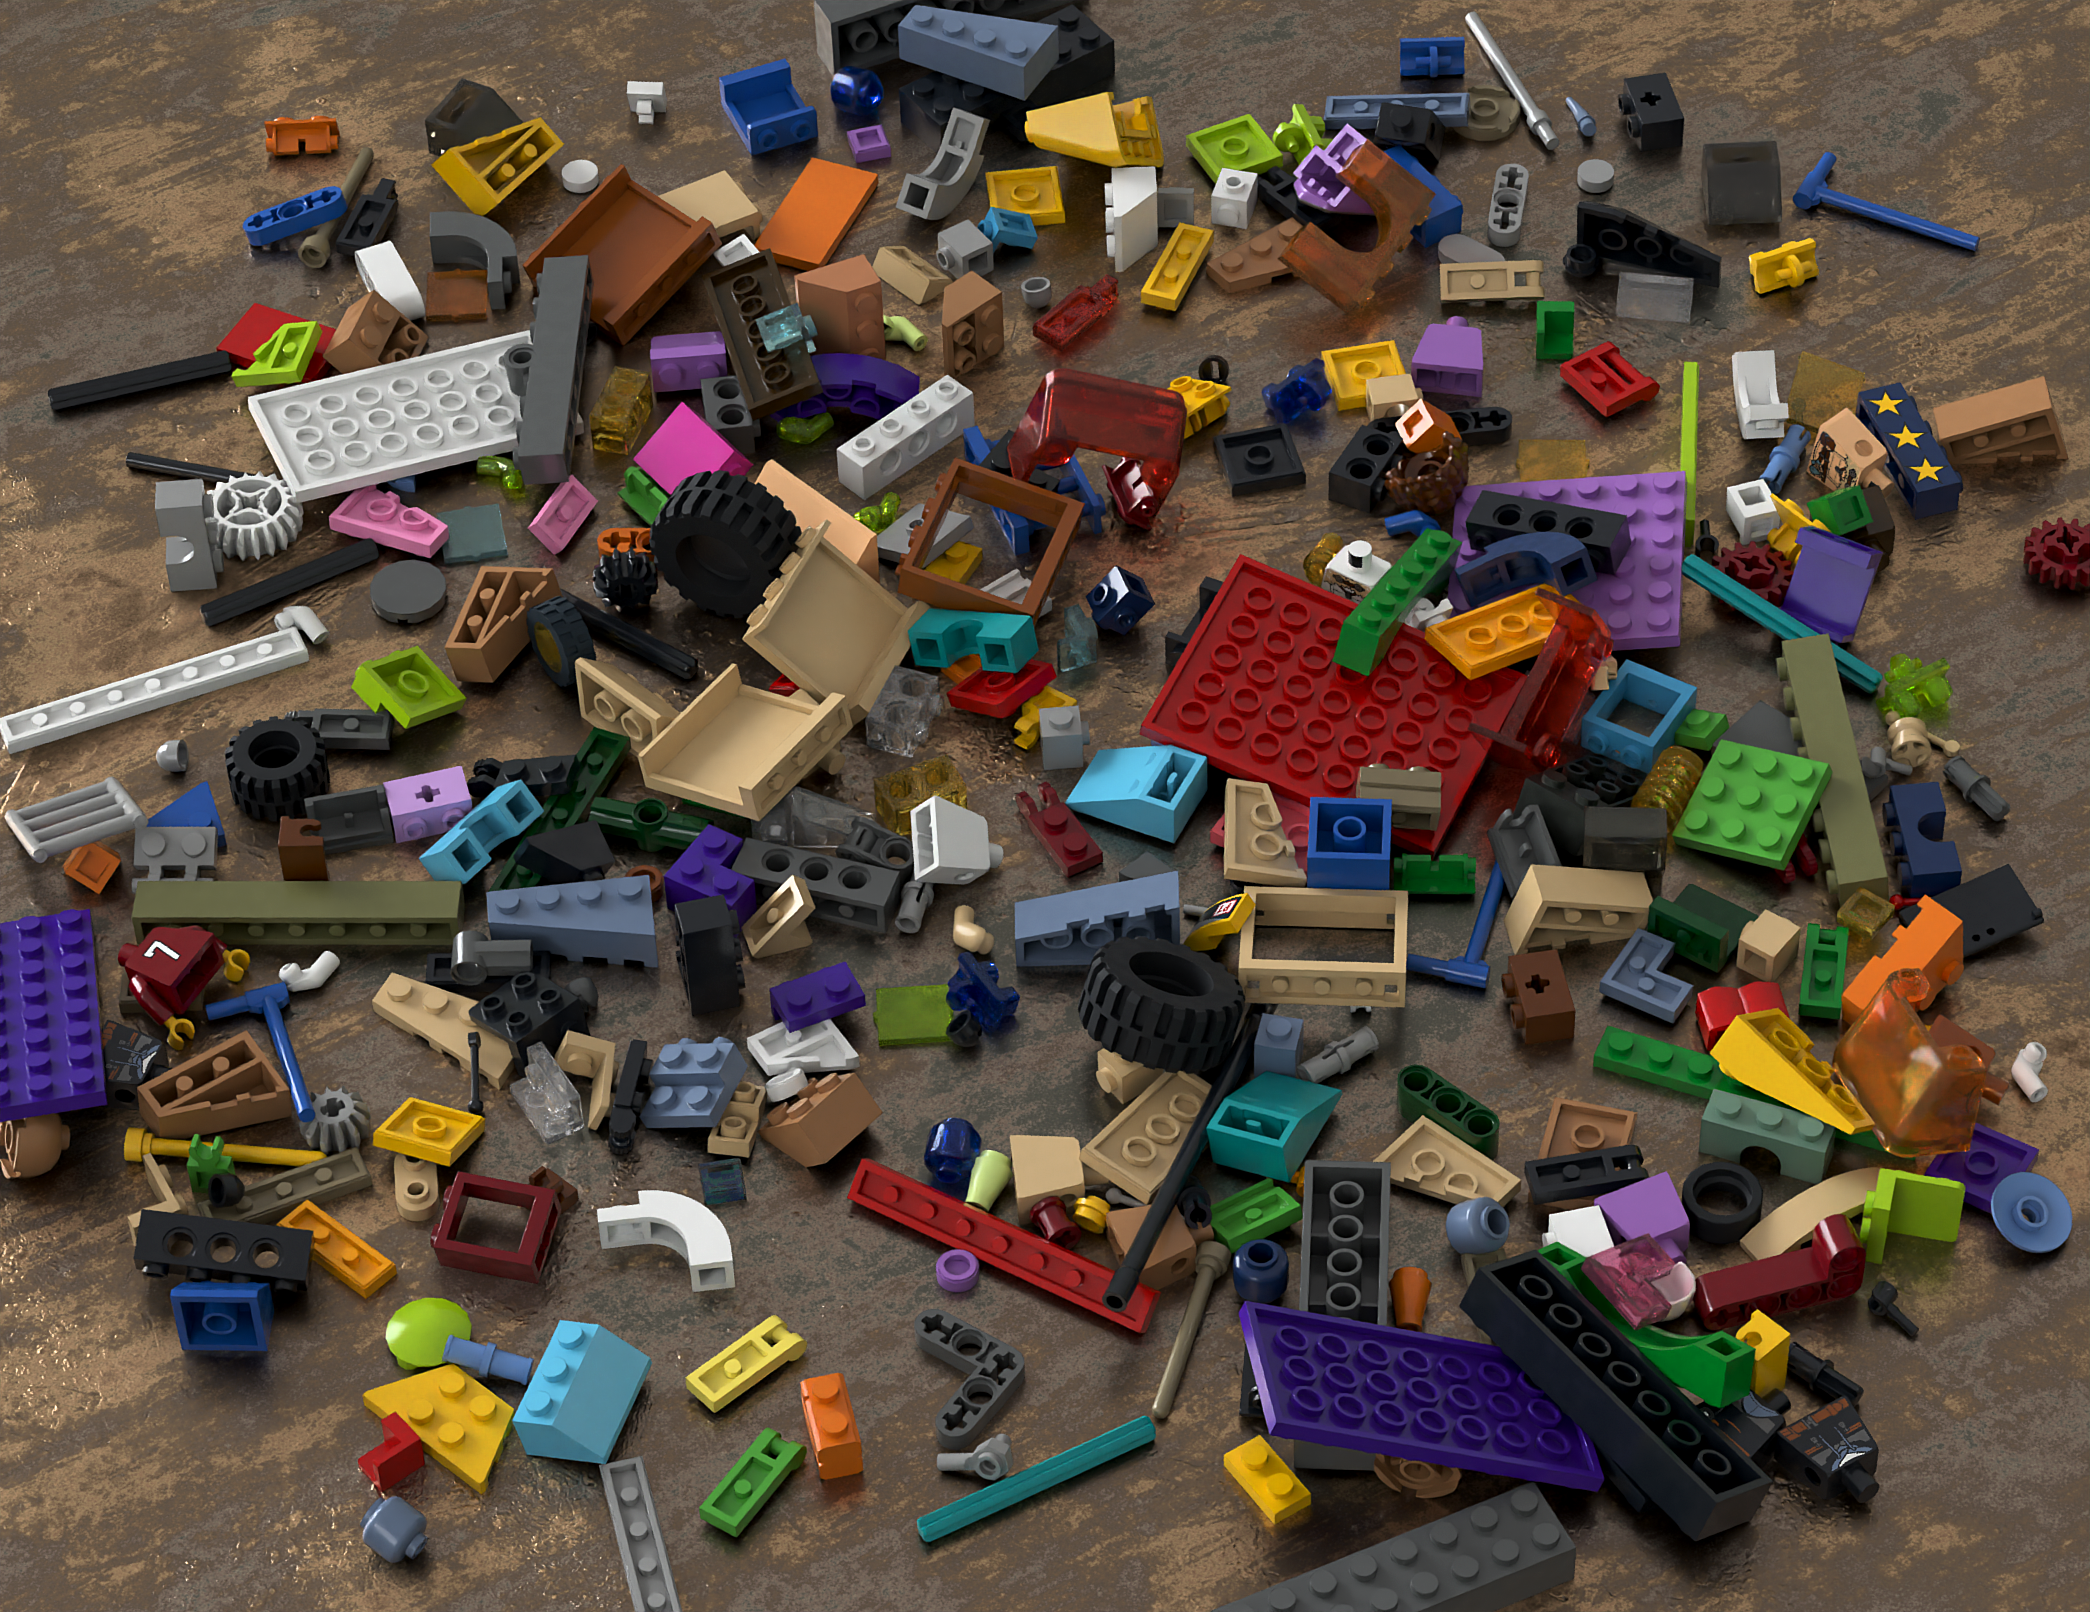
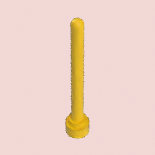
(140, 1142)

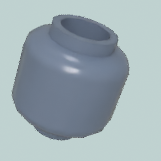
(1477, 1226)
(394, 1529)

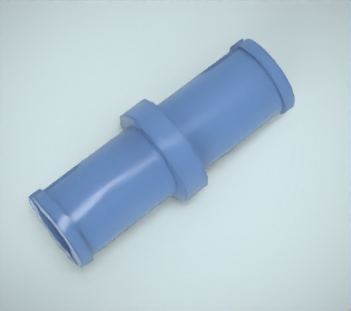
(1785, 458)
(487, 1359)

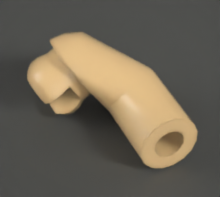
(968, 934)

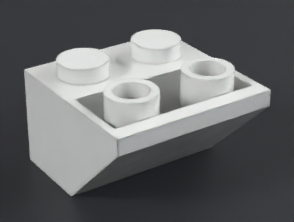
(1132, 214)

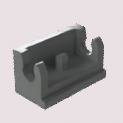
(351, 819)
(1520, 844)

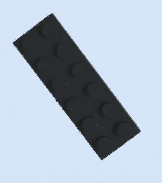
(1084, 59)

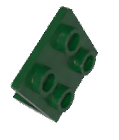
(1700, 925)

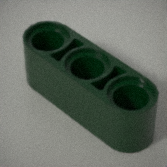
(1429, 1094)

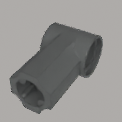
(478, 957)

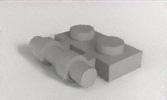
(175, 849)

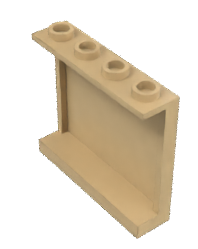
(831, 625)
(742, 746)

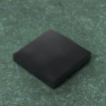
(1259, 459)

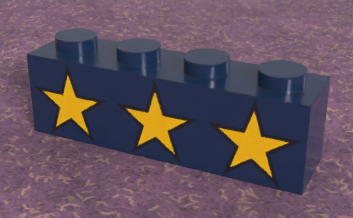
(1914, 458)

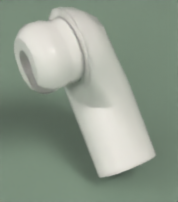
(312, 977)
(2027, 1068)

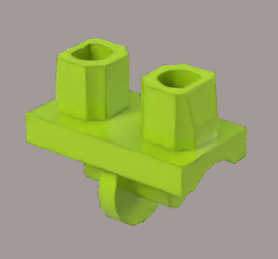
(1301, 134)

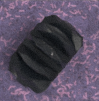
(625, 579)

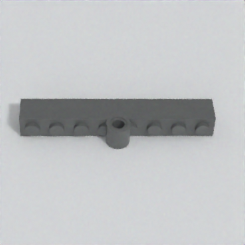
(551, 370)

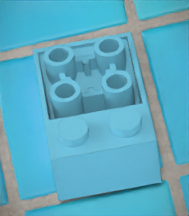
(1143, 788)

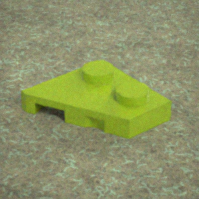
(282, 357)

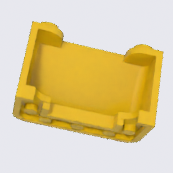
(1099, 131)

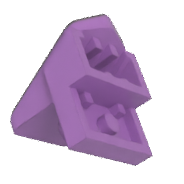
(1317, 179)

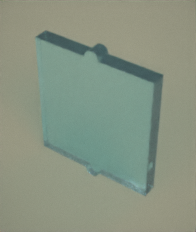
(473, 534)

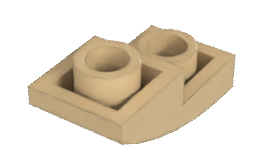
(740, 1122)

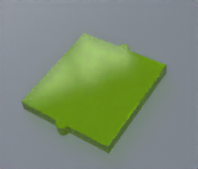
(912, 1014)

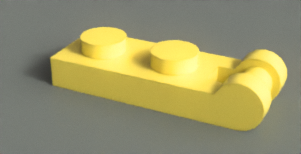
(745, 1363)

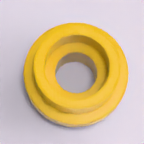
(1091, 1213)

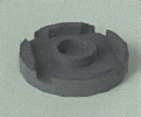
(408, 591)

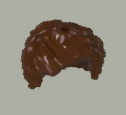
(1432, 478)

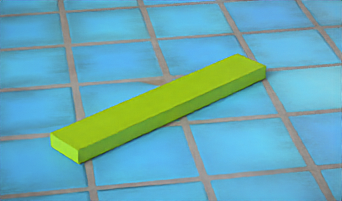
(1688, 447)

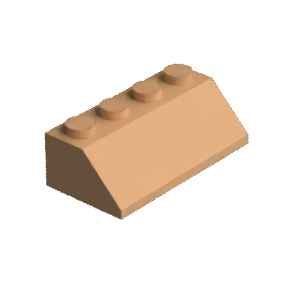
(812, 509)

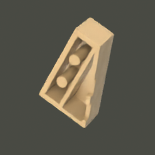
(1576, 904)

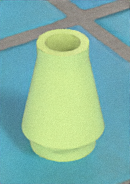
(988, 1179)

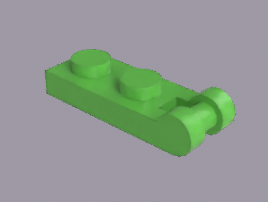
(751, 1482)

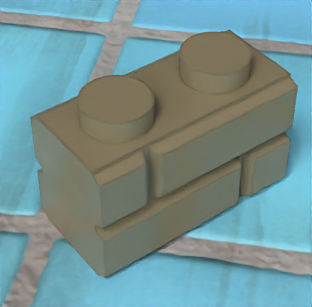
(1413, 794)

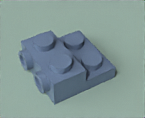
(693, 1083)

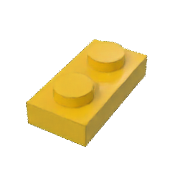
(957, 562)
(1267, 1479)

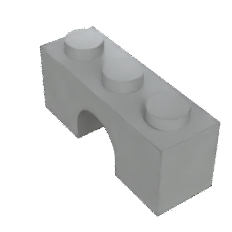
(186, 512)

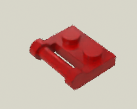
(1601, 385)

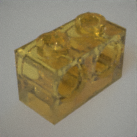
(621, 410)
(908, 788)

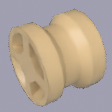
(1909, 741)

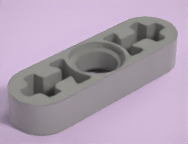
(1514, 215)

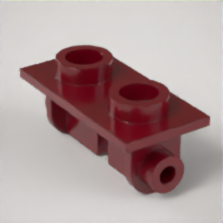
(1132, 495)

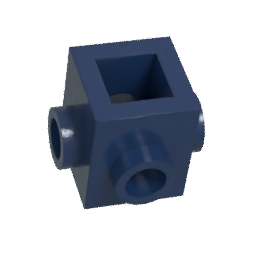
(1119, 600)

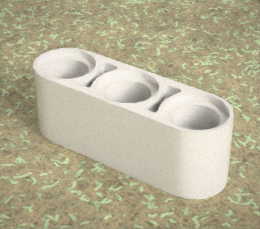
(387, 275)

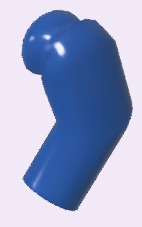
(1412, 521)

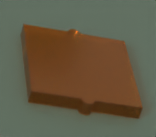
(456, 295)

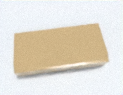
(909, 273)

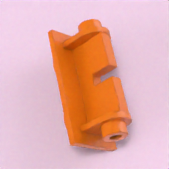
(318, 133)

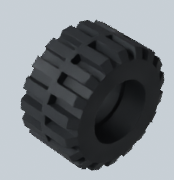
(276, 767)

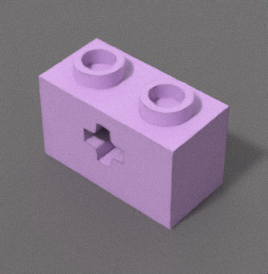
(427, 803)

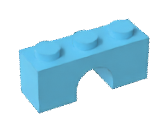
(495, 819)

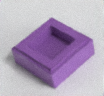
(869, 143)

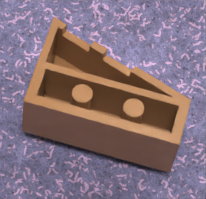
(2001, 424)
(494, 618)
(215, 1092)

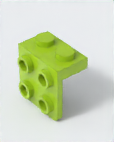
(1912, 1207)

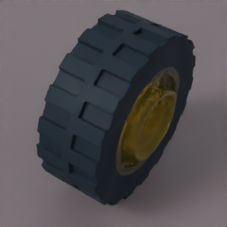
(559, 638)

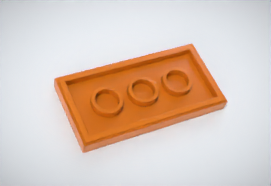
(816, 214)

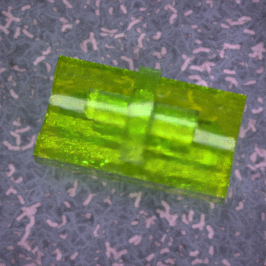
(1909, 679)

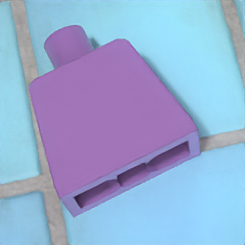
(1449, 359)
(1648, 1208)

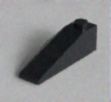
(1638, 243)

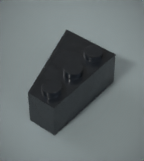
(709, 954)

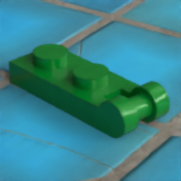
(1823, 972)

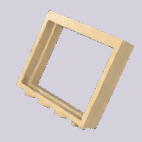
(1325, 980)

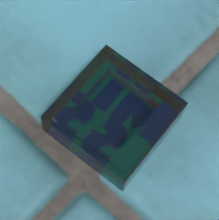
(722, 1181)

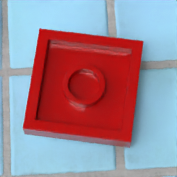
(1001, 692)

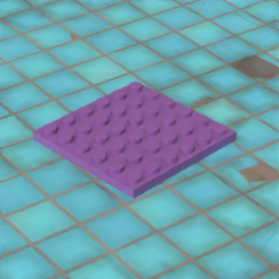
(1646, 593)

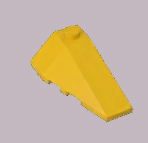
(1776, 1059)

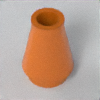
(1409, 1297)

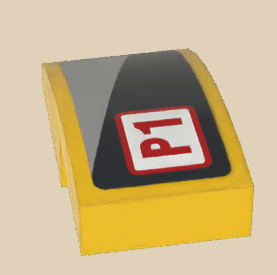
(1220, 919)

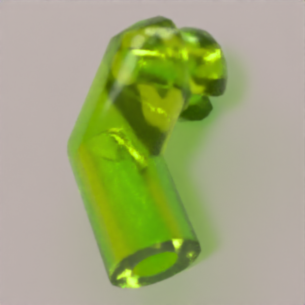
(803, 430)
(500, 467)
(882, 516)

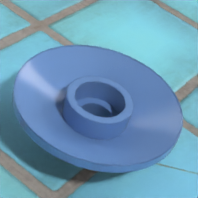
(2042, 1204)

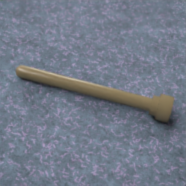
(316, 248)
(1211, 1262)

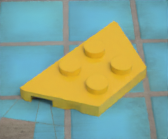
(453, 1416)

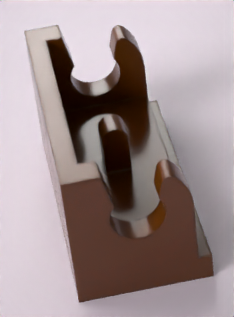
(302, 856)

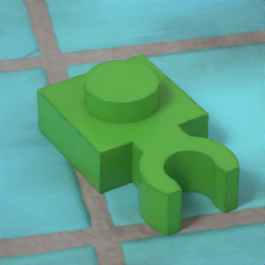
(205, 1162)

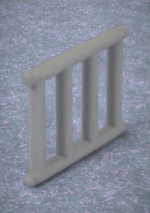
(75, 819)

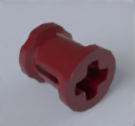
(1052, 1219)

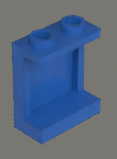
(767, 107)

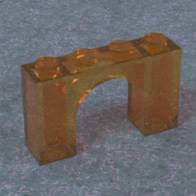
(1398, 204)

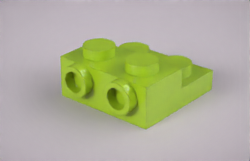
(407, 687)

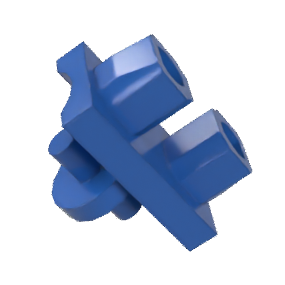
(1432, 56)

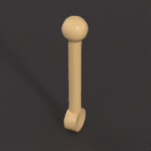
(1950, 747)

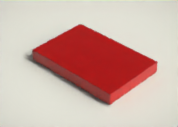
(258, 327)

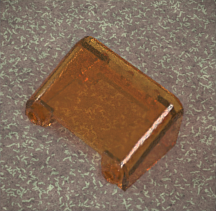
(1908, 1085)

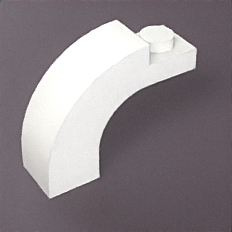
(1757, 396)
(678, 1224)

